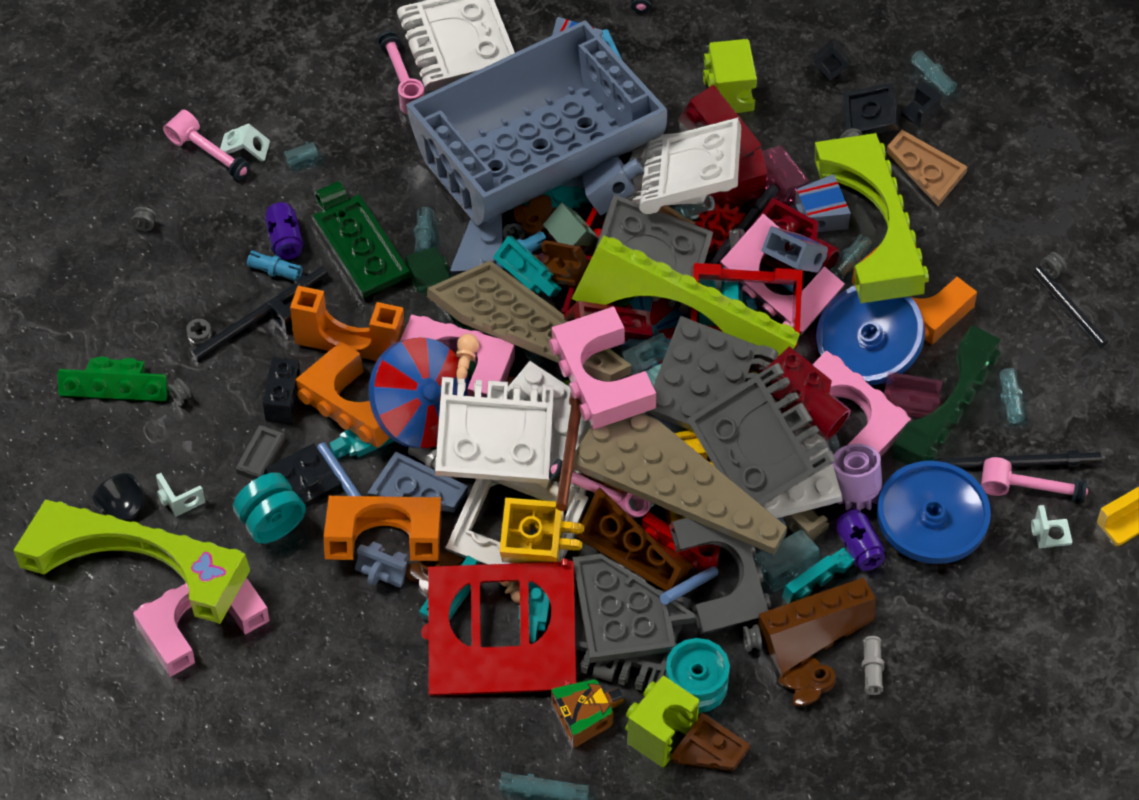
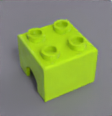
(732, 71)
(658, 716)

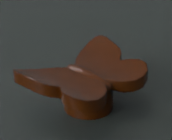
(419, 570)

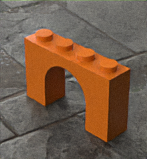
(943, 309)
(319, 330)
(323, 384)
(354, 514)

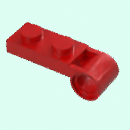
(661, 532)

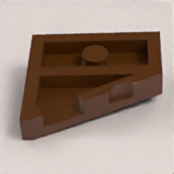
(710, 746)

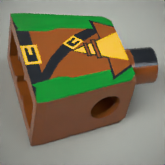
(585, 709)

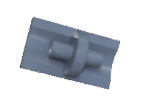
(381, 566)

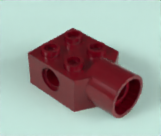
(796, 222)
(813, 391)

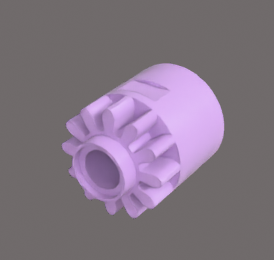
(858, 475)

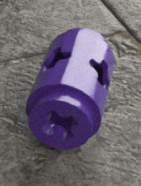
(283, 230)
(860, 540)

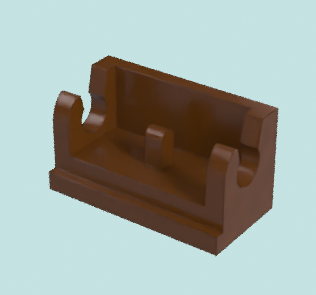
(565, 262)

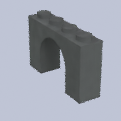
(747, 598)

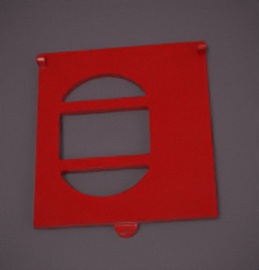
(509, 669)

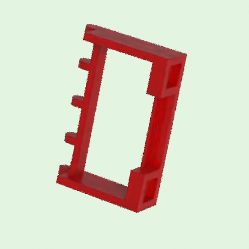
(779, 276)

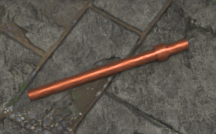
(569, 454)

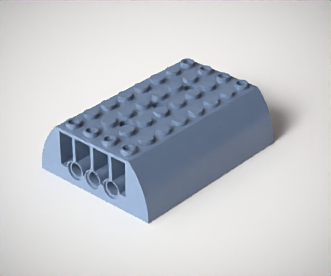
(529, 103)

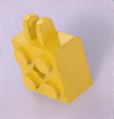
(545, 545)

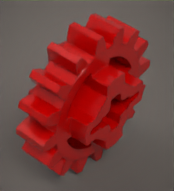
(720, 222)

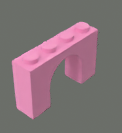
(815, 297)
(492, 358)
(600, 400)
(883, 418)
(160, 620)

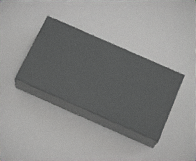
(260, 452)

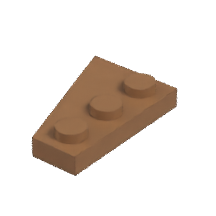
(926, 166)

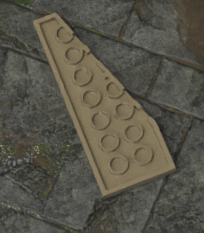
(510, 311)
(661, 468)

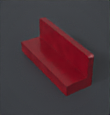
(635, 322)

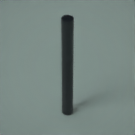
(1070, 307)

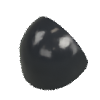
(120, 497)

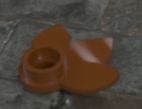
(534, 215)
(806, 681)

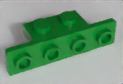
(113, 380)

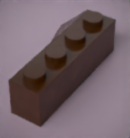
(625, 541)
(815, 622)

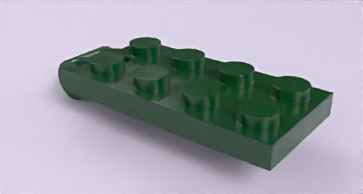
(358, 241)

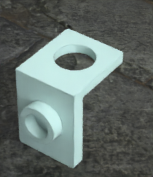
(243, 138)
(177, 503)
(1040, 528)

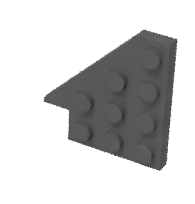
(623, 612)

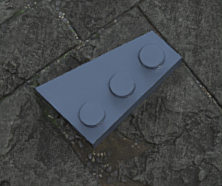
(478, 245)
(412, 479)

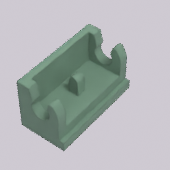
(571, 229)

